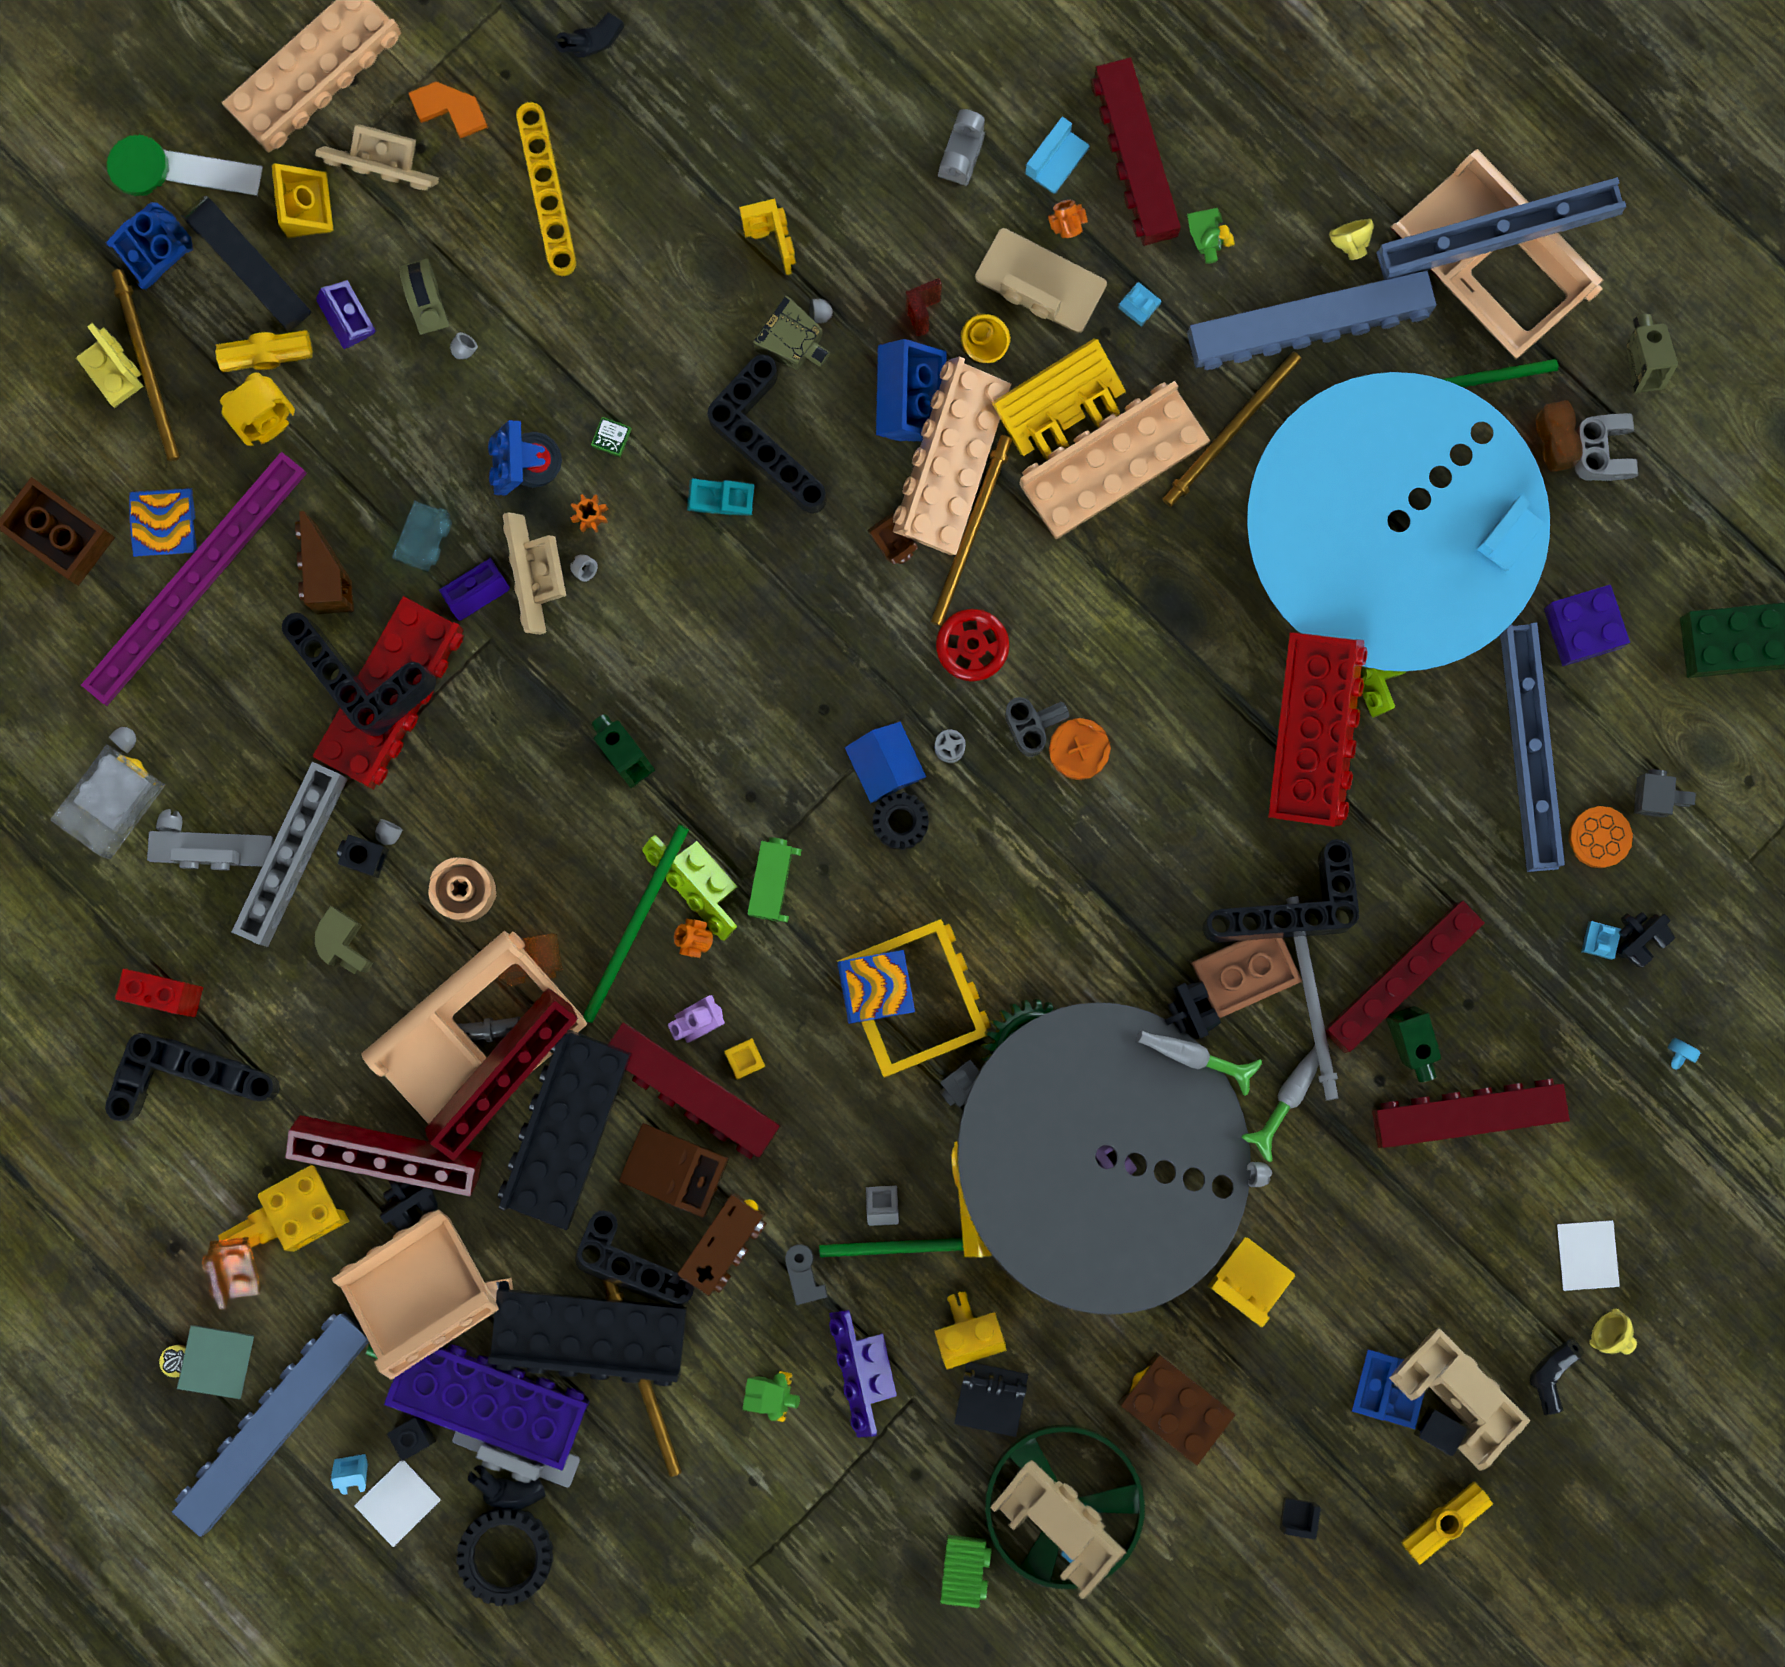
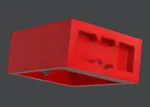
(159, 993)

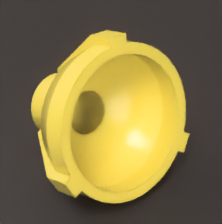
(1353, 238)
(1613, 1334)

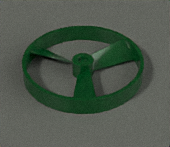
(1042, 1557)

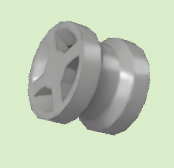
(949, 740)

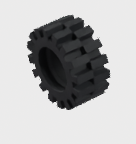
(897, 802)

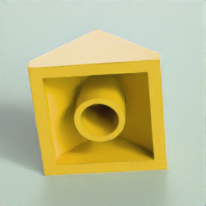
(302, 200)

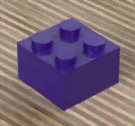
(1586, 625)

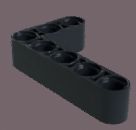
(246, 262)
(760, 441)
(347, 682)
(1295, 913)

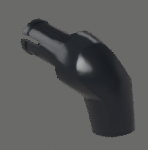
(591, 40)
(1550, 1370)
(505, 1493)

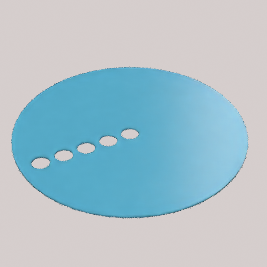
(1326, 504)

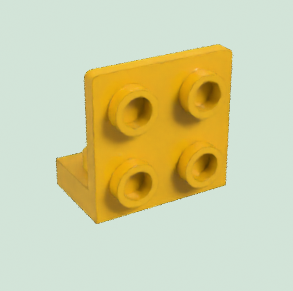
(764, 217)
(301, 1209)
(1252, 1281)

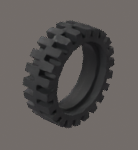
(504, 1595)

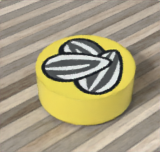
(172, 1360)

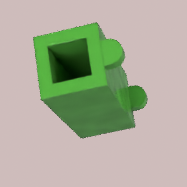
(771, 880)

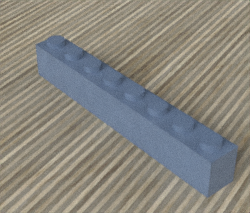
(1311, 320)
(272, 1423)

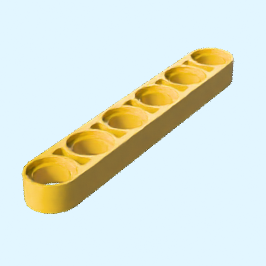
(544, 189)

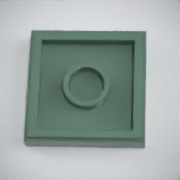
(215, 1361)

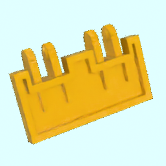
(1055, 398)

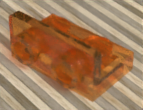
(231, 1270)

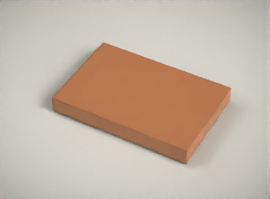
(1246, 973)

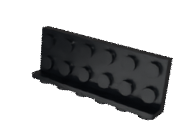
(564, 1129)
(588, 1336)

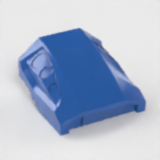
(150, 243)

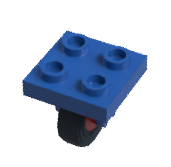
(521, 459)

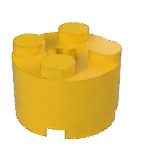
(256, 409)

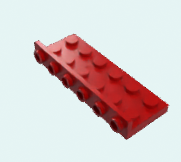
(410, 636)
(1317, 729)

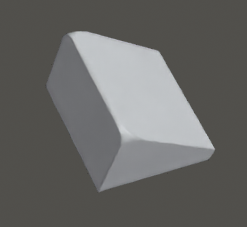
(882, 1205)

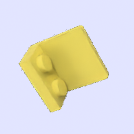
(110, 367)

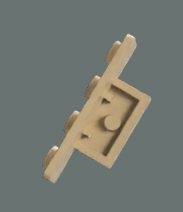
(380, 153)
(535, 571)

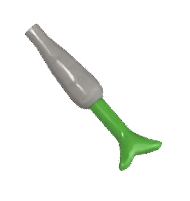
(1197, 1057)
(1289, 1097)

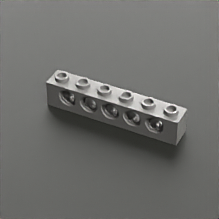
(289, 855)

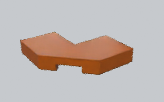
(440, 99)

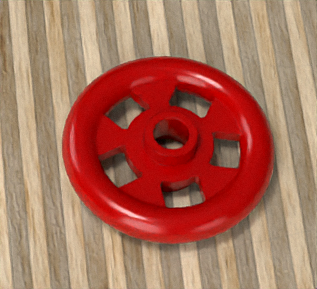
(984, 622)

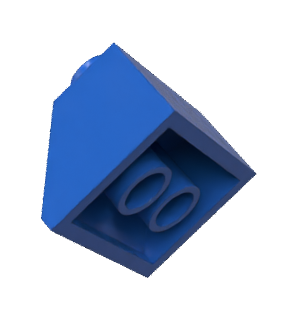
(905, 386)

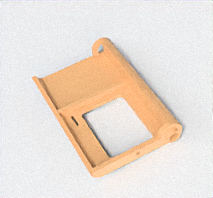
(1476, 191)
(427, 1051)

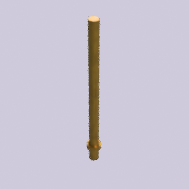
(123, 292)
(998, 458)
(1181, 486)
(651, 1404)

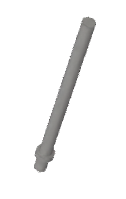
(1327, 1075)

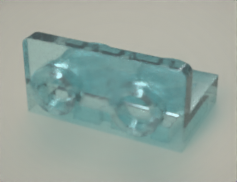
(422, 536)

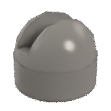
(820, 310)
(463, 346)
(589, 570)
(124, 738)
(168, 822)
(387, 832)
(1259, 1175)

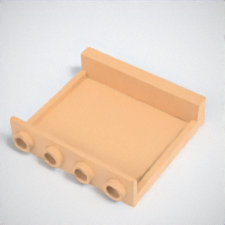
(416, 1293)

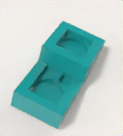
(720, 497)

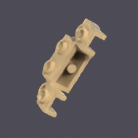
(1466, 1392)
(1064, 1521)

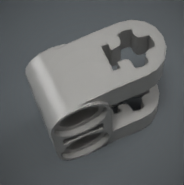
(963, 147)
(1599, 449)

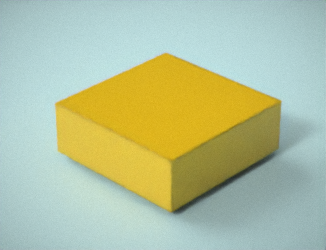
(744, 1058)

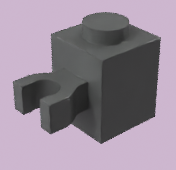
(1657, 794)
(959, 1083)

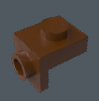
(892, 545)

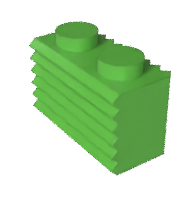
(964, 1570)

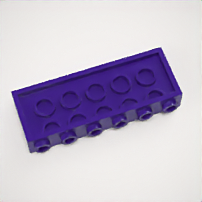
(491, 1404)

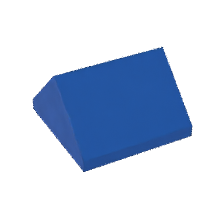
(885, 761)

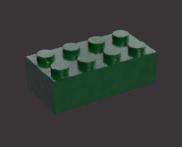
(1734, 640)

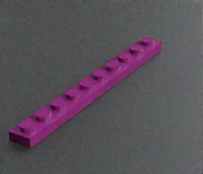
(193, 579)

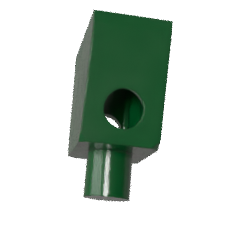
(621, 750)
(1413, 1029)

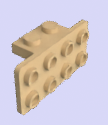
(1040, 281)

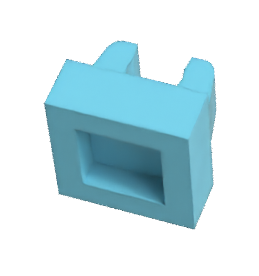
(1139, 304)
(1601, 940)
(349, 1472)

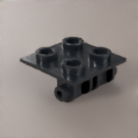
(991, 1398)

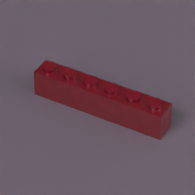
(1136, 152)
(1403, 976)
(501, 1074)
(696, 1093)
(1470, 1115)
(381, 1155)

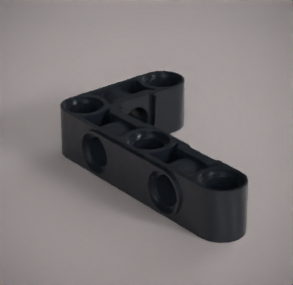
(180, 1060)

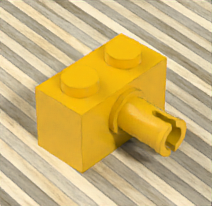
(969, 1336)

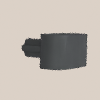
(1034, 723)

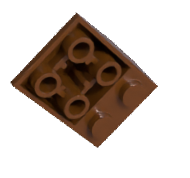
(325, 582)
(674, 1170)

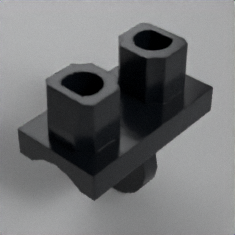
(1655, 929)
(1199, 1023)
(396, 1208)

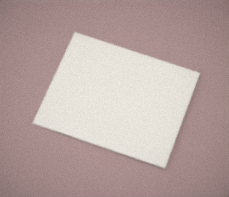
(1588, 1255)
(397, 1502)

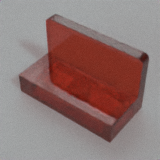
(917, 301)

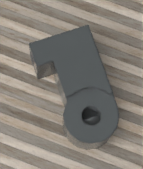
(799, 1265)

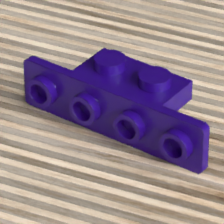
(864, 1371)

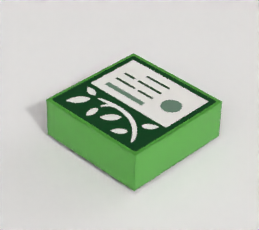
(611, 437)

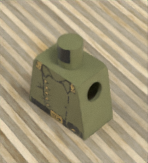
(791, 337)
(1650, 355)

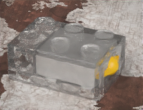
(108, 802)

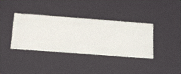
(213, 173)

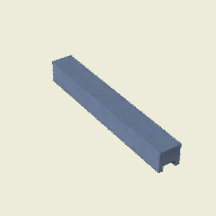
(1501, 229)
(1532, 748)

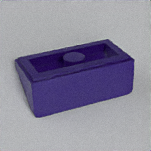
(345, 314)
(474, 589)

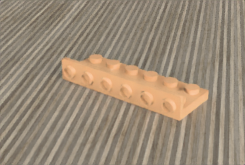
(311, 70)
(950, 457)
(1113, 459)

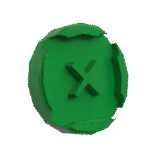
(137, 165)

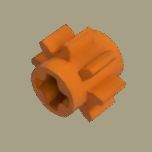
(1067, 218)
(591, 521)
(693, 938)

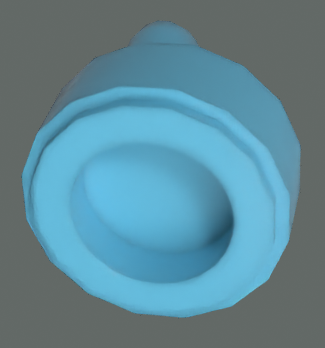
(1682, 1052)

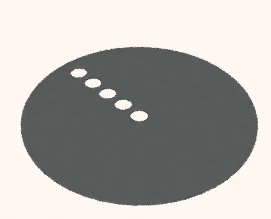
(1033, 1175)

